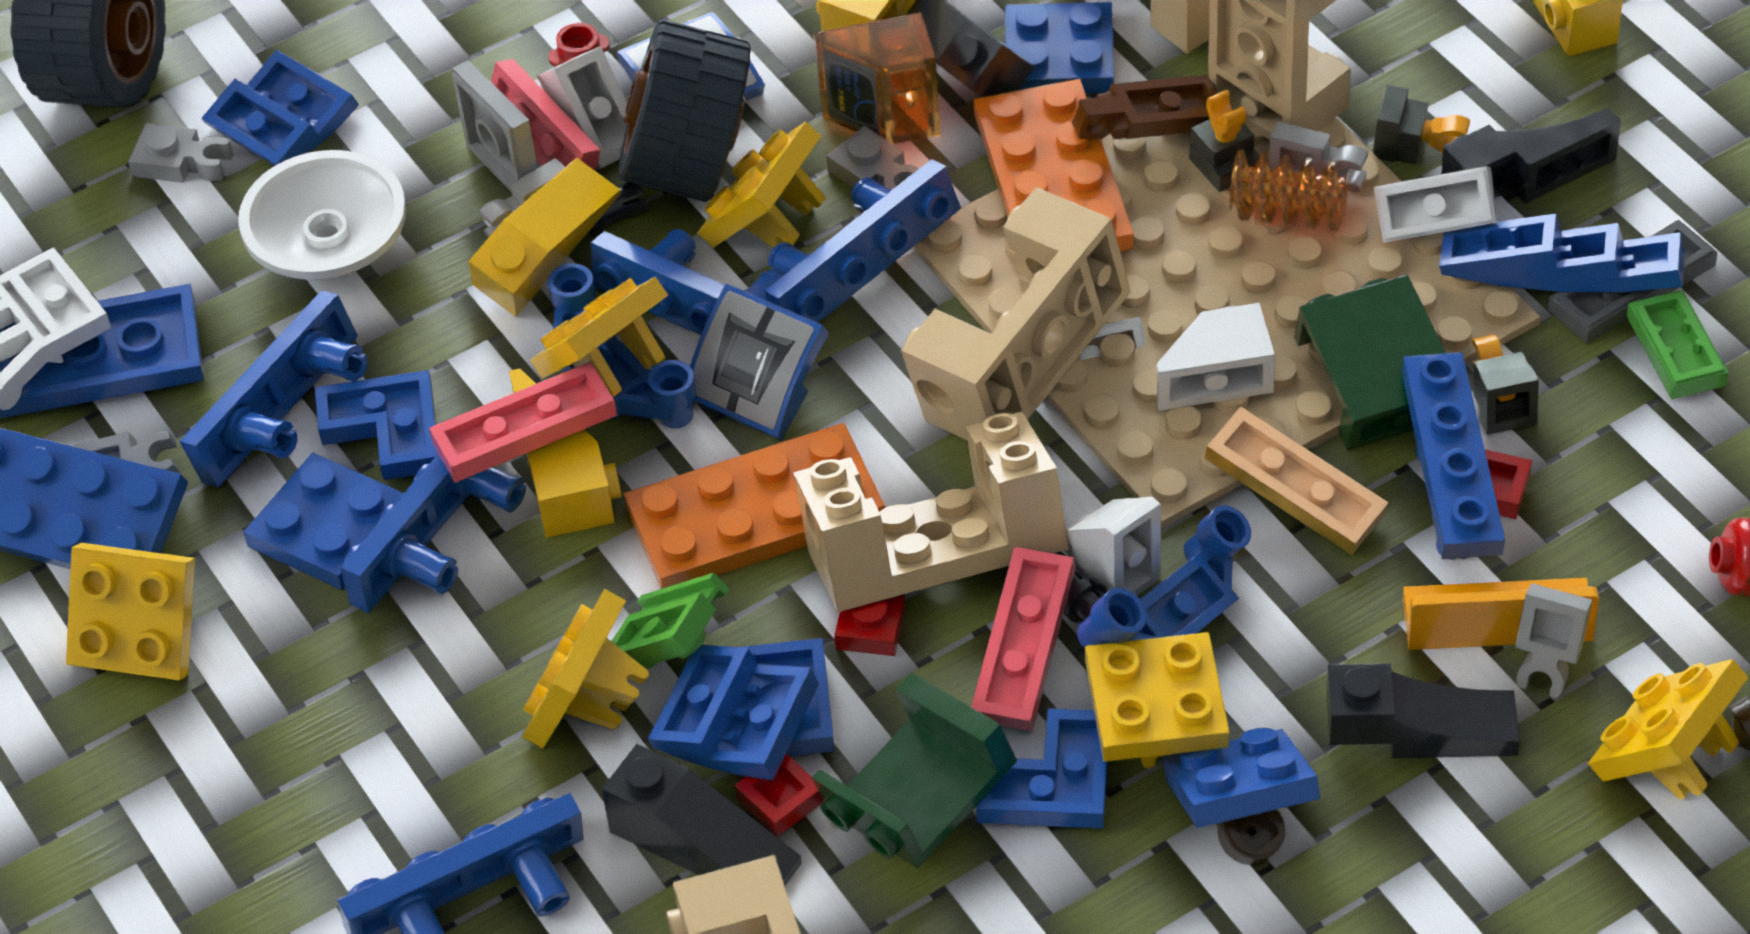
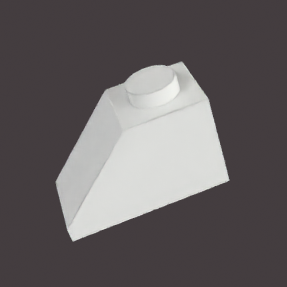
(592, 99)
(1218, 359)
(1119, 544)

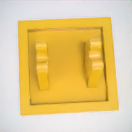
(757, 187)
(611, 313)
(130, 611)
(585, 674)
(1156, 697)
(1669, 723)

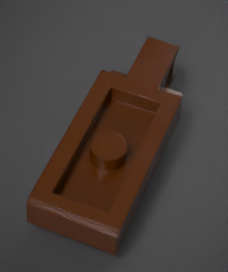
(1145, 108)

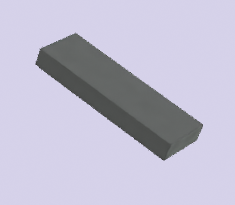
(1597, 312)

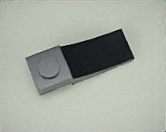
(1539, 158)
(1418, 716)

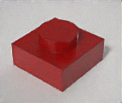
(1509, 480)
(871, 627)
(782, 800)

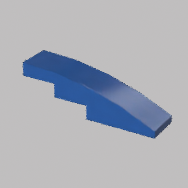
(1542, 257)

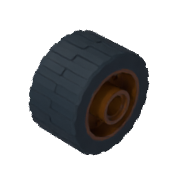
(88, 49)
(684, 110)

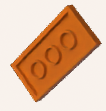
(1035, 145)
(734, 508)

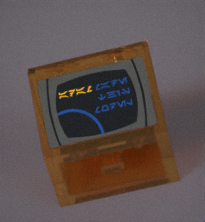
(880, 78)

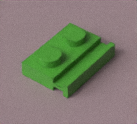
(670, 621)

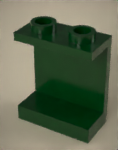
(1363, 349)
(922, 777)

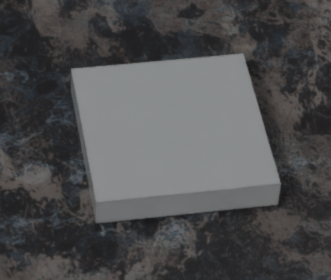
(493, 126)

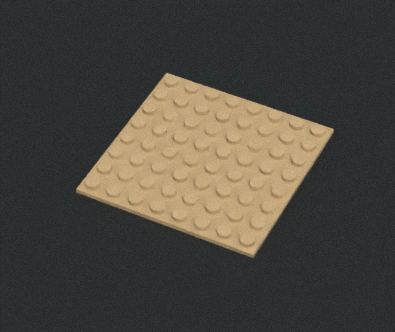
(1201, 258)

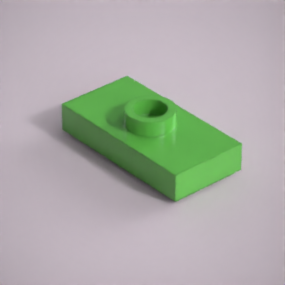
(1677, 344)

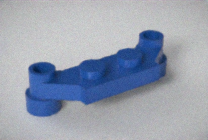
(656, 393)
(1185, 598)

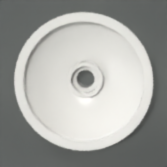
(322, 214)

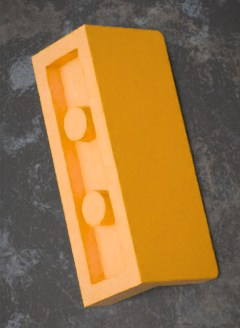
(1478, 612)

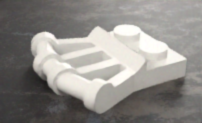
(50, 317)

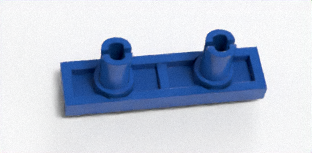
(868, 245)
(689, 292)
(252, 407)
(1452, 456)
(405, 528)
(483, 857)

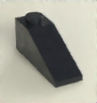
(970, 50)
(685, 818)

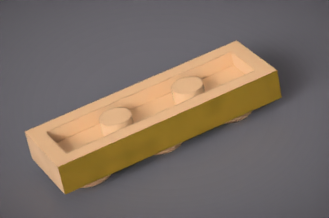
(1296, 480)

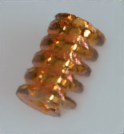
(1289, 191)

